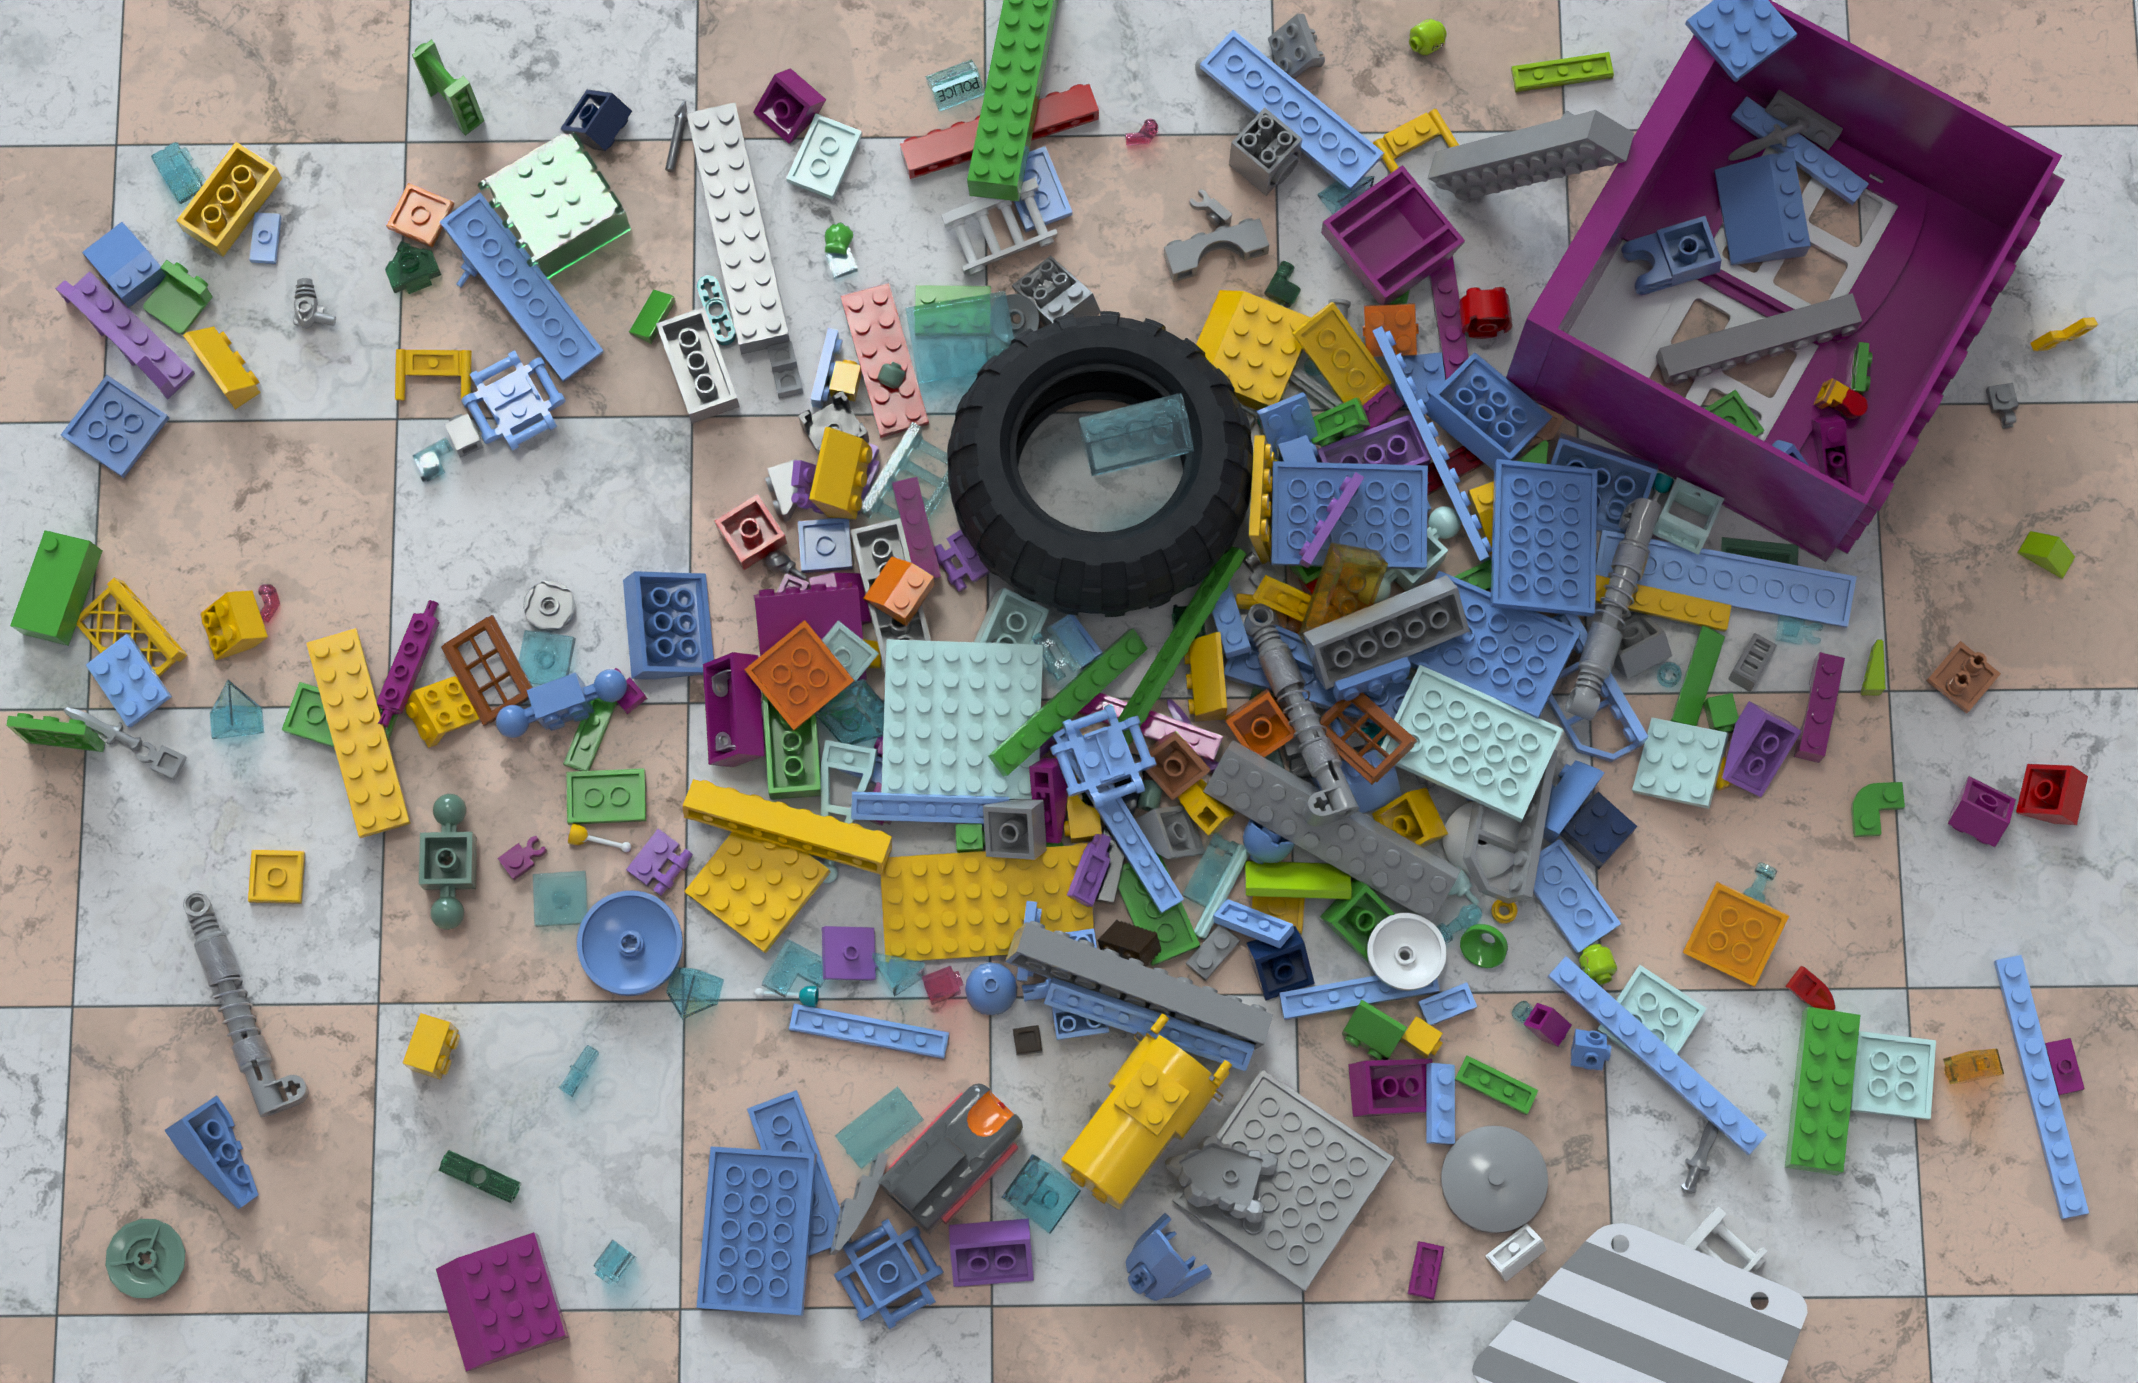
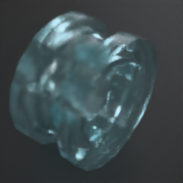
(1661, 675)

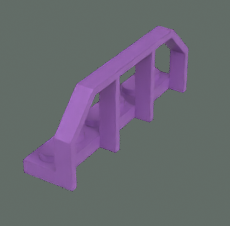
(128, 333)

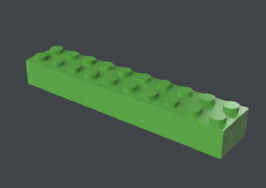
(1011, 99)

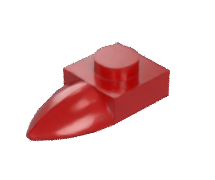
(1811, 989)

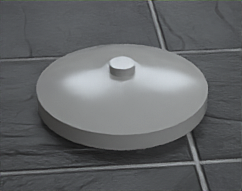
(1494, 1179)

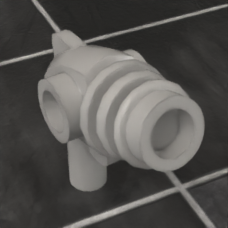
(307, 308)

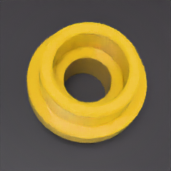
(1504, 919)

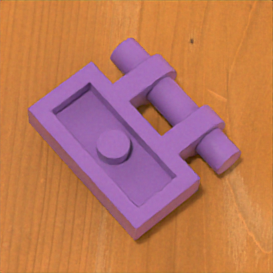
(802, 478)
(968, 557)
(652, 859)

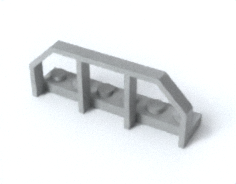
(1526, 851)

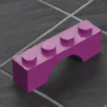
(915, 525)
(1820, 708)

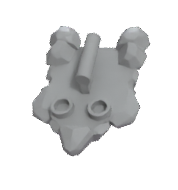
(1223, 1176)

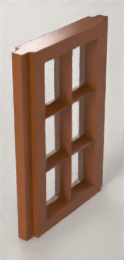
(466, 678)
(1384, 721)

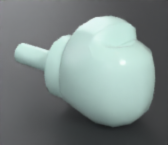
(1462, 887)

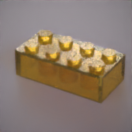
(1345, 585)

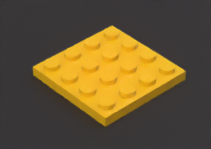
(1261, 498)
(756, 887)

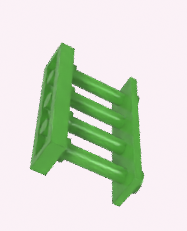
(455, 91)

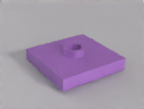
(848, 953)

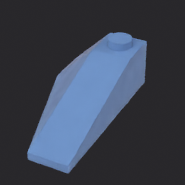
(211, 1147)

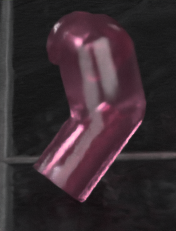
(1144, 135)
(270, 599)

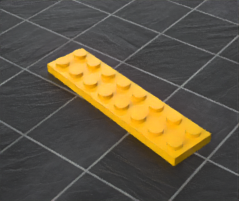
(356, 735)

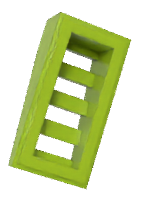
(1874, 676)

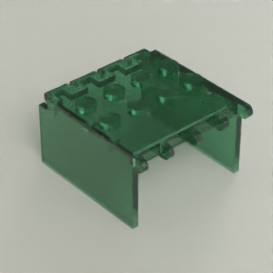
(557, 204)

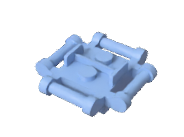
(513, 401)
(1103, 756)

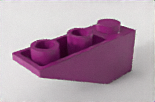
(1832, 448)

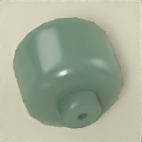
(891, 375)

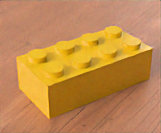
(229, 199)

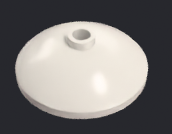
(1491, 858)
(1408, 935)

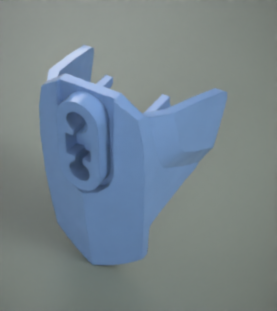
(1160, 1266)

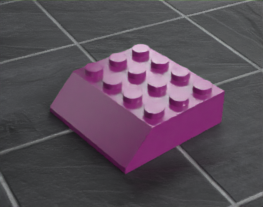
(1392, 236)
(501, 1301)

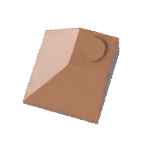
(1176, 765)

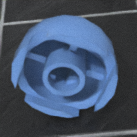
(1265, 844)
(991, 989)

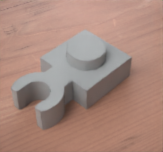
(164, 761)

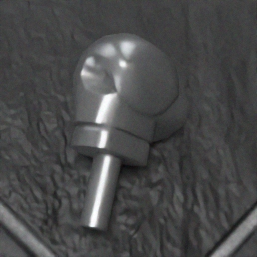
(779, 561)

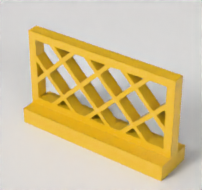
(140, 616)

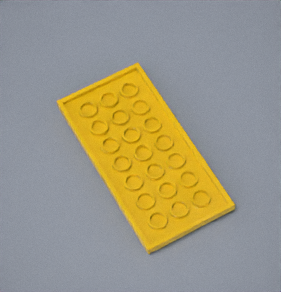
(975, 902)

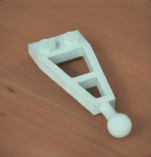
(847, 758)

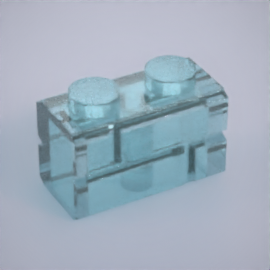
(178, 172)

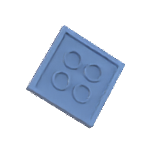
(1740, 33)
(115, 426)

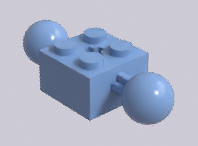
(561, 702)

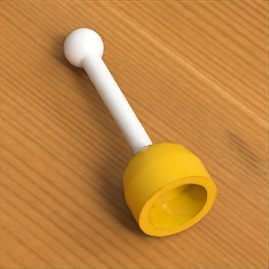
(579, 835)

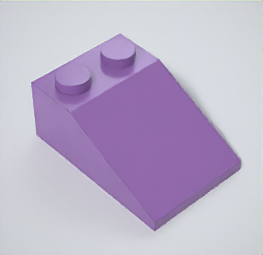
(1758, 748)

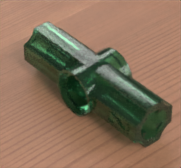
(465, 1169)

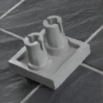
(1295, 47)

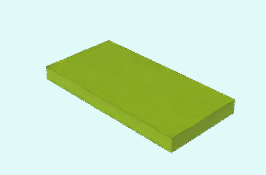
(1296, 880)

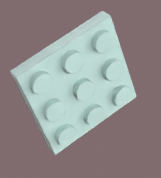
(1680, 762)
(1659, 1008)
(1893, 1075)

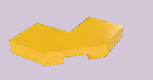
(2070, 333)

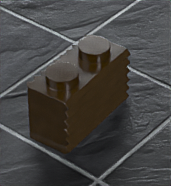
(1131, 942)

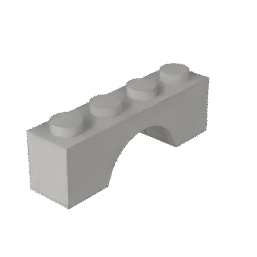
(1244, 239)

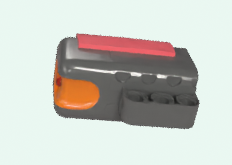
(953, 1157)

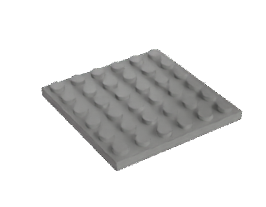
(1317, 1185)

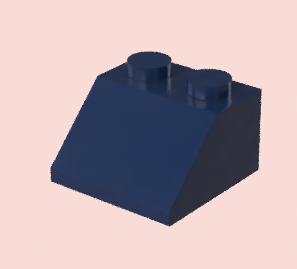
(597, 119)
(1282, 967)

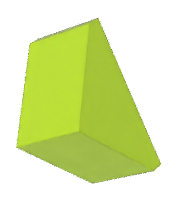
(2047, 552)

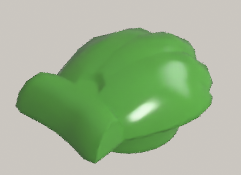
(838, 238)

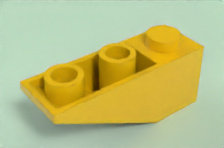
(1205, 810)

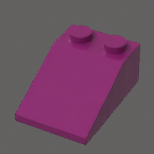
(1388, 1087)

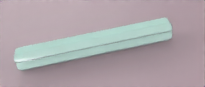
(1222, 891)

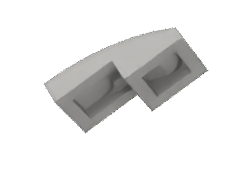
(785, 369)

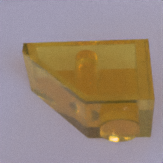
(1973, 1066)

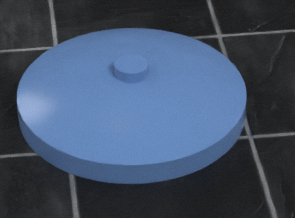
(629, 943)

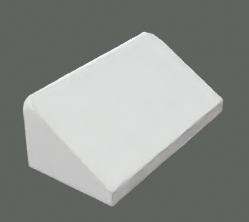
(1516, 1252)

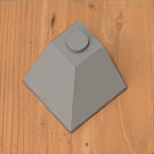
(1171, 832)

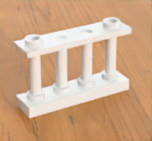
(979, 209)
(1715, 1224)

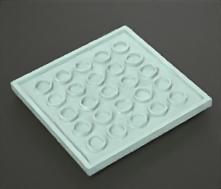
(951, 710)

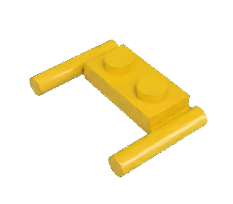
(1412, 136)
(432, 364)

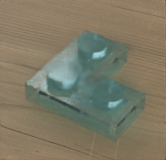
(793, 962)

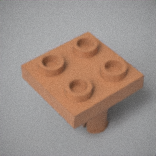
(1963, 676)

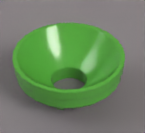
(1481, 952)

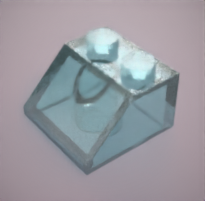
(854, 714)
(1041, 1193)

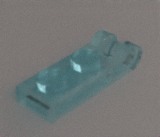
(1209, 871)

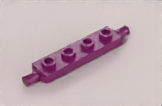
(407, 663)

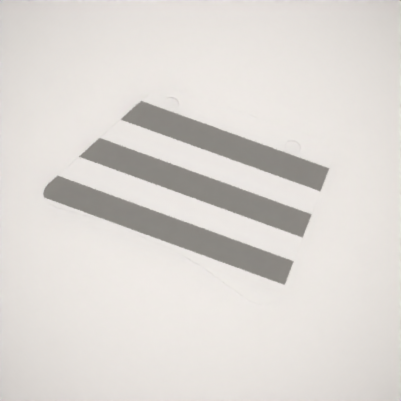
(1646, 1319)

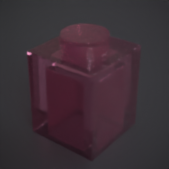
(942, 984)

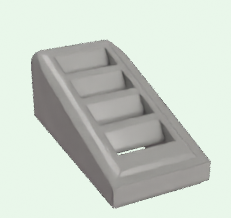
(1745, 676)

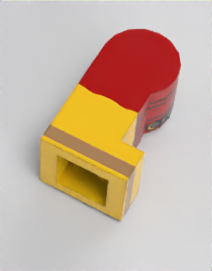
(1842, 399)

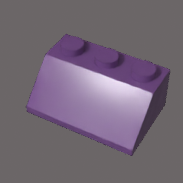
(991, 1252)

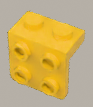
(440, 709)

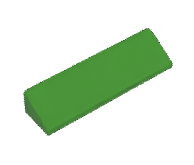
(1698, 677)

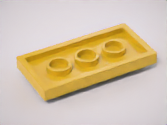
(1341, 355)

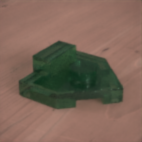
(411, 268)

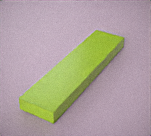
(1562, 72)

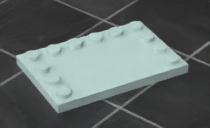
(1473, 743)

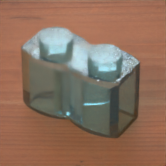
(613, 1263)

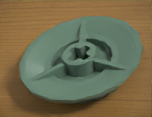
(125, 1259)

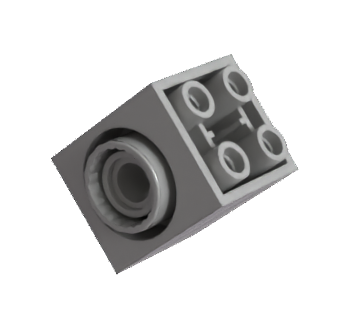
(1265, 151)

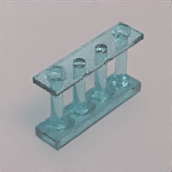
(900, 461)

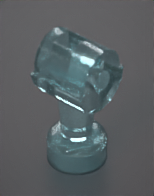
(1765, 873)
(1467, 917)

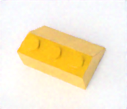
(223, 365)
(840, 474)
(1206, 678)

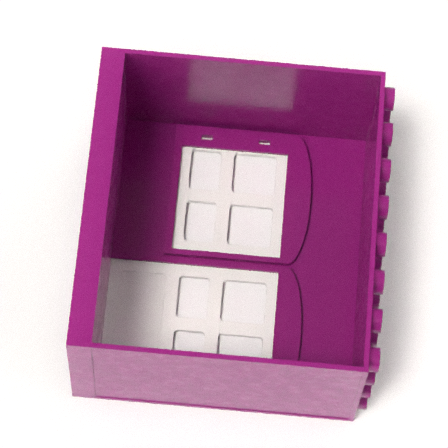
(1951, 225)

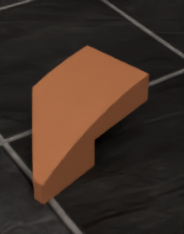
(1550, 429)

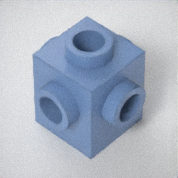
(1589, 1049)

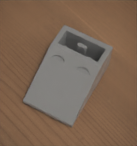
(1056, 292)

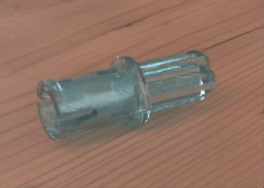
(579, 1070)

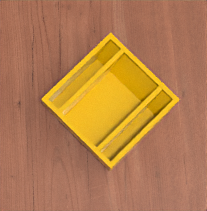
(1252, 345)

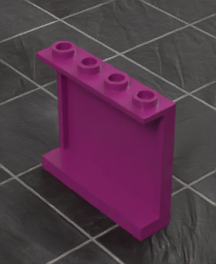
(819, 606)

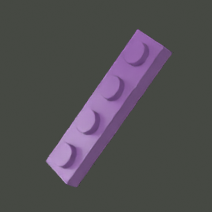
(1323, 528)

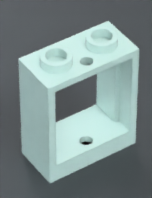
(1680, 531)

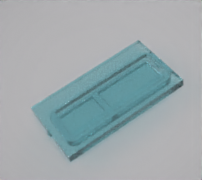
(879, 1127)

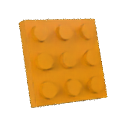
(1735, 933)

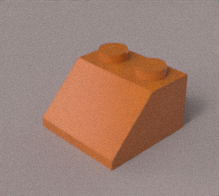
(900, 590)
(1261, 724)

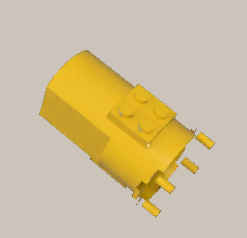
(1151, 1102)

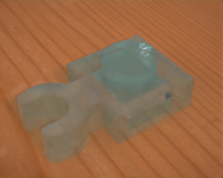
(1794, 630)

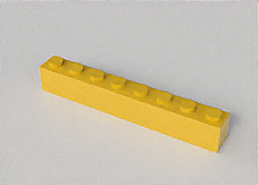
(787, 826)

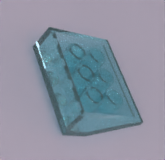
(958, 335)

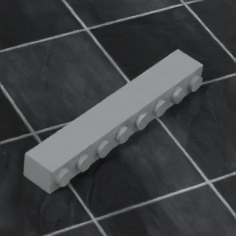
(1759, 338)

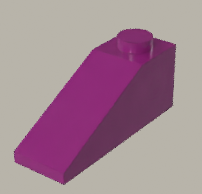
(1050, 786)

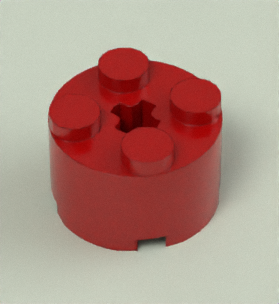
(1485, 312)

